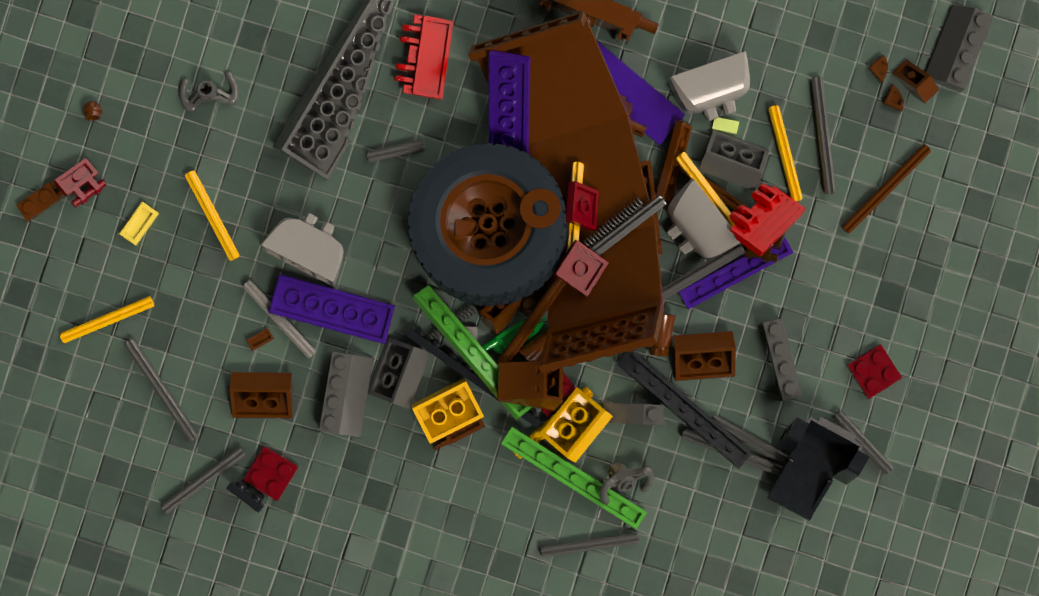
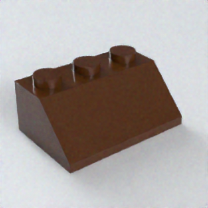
(704, 355)
(261, 395)

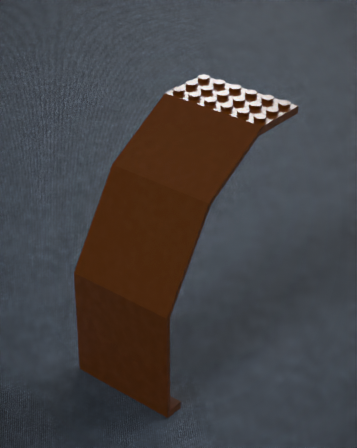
(583, 119)

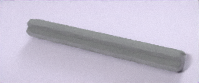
(282, 322)

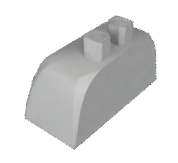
(712, 86)
(699, 223)
(306, 247)

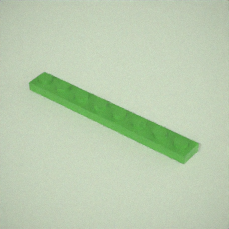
(464, 343)
(572, 476)

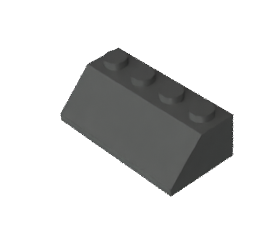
(959, 46)
(346, 394)

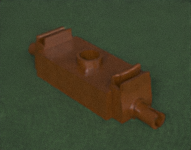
(605, 14)

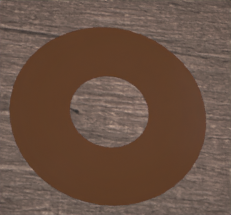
(540, 221)

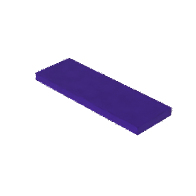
(509, 100)
(648, 104)
(331, 309)

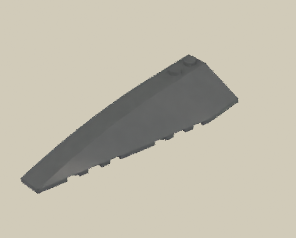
(328, 108)

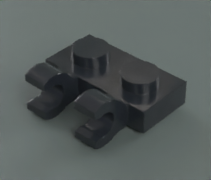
(253, 501)

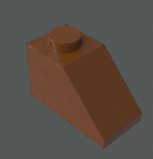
(916, 81)
(499, 316)

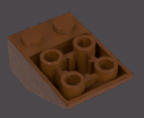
(526, 385)

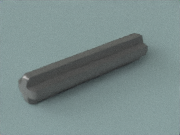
(396, 150)

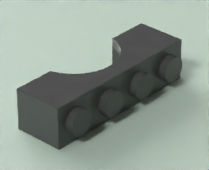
(782, 359)

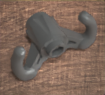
(208, 92)
(625, 479)

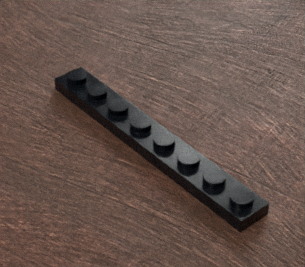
(466, 371)
(684, 408)

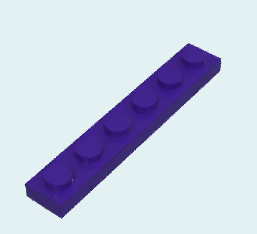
(728, 277)

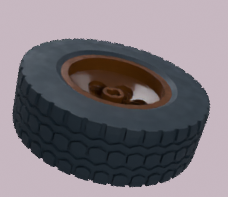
(485, 179)

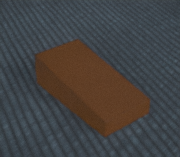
(259, 339)

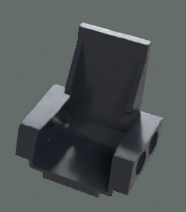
(817, 455)

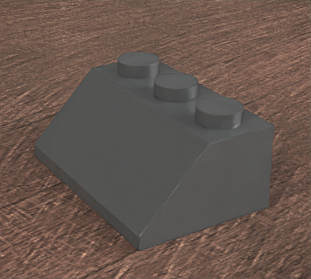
(734, 160)
(399, 373)

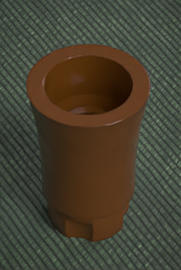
(664, 337)
(533, 350)

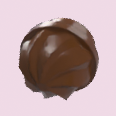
(92, 111)

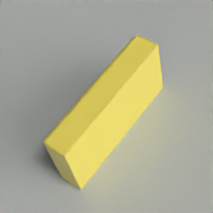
(139, 223)

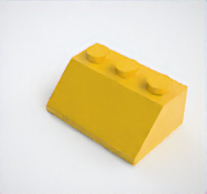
(447, 410)
(576, 425)

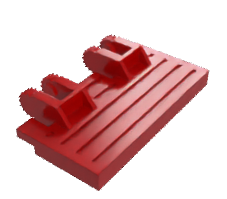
(429, 56)
(766, 220)

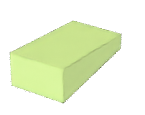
(725, 125)

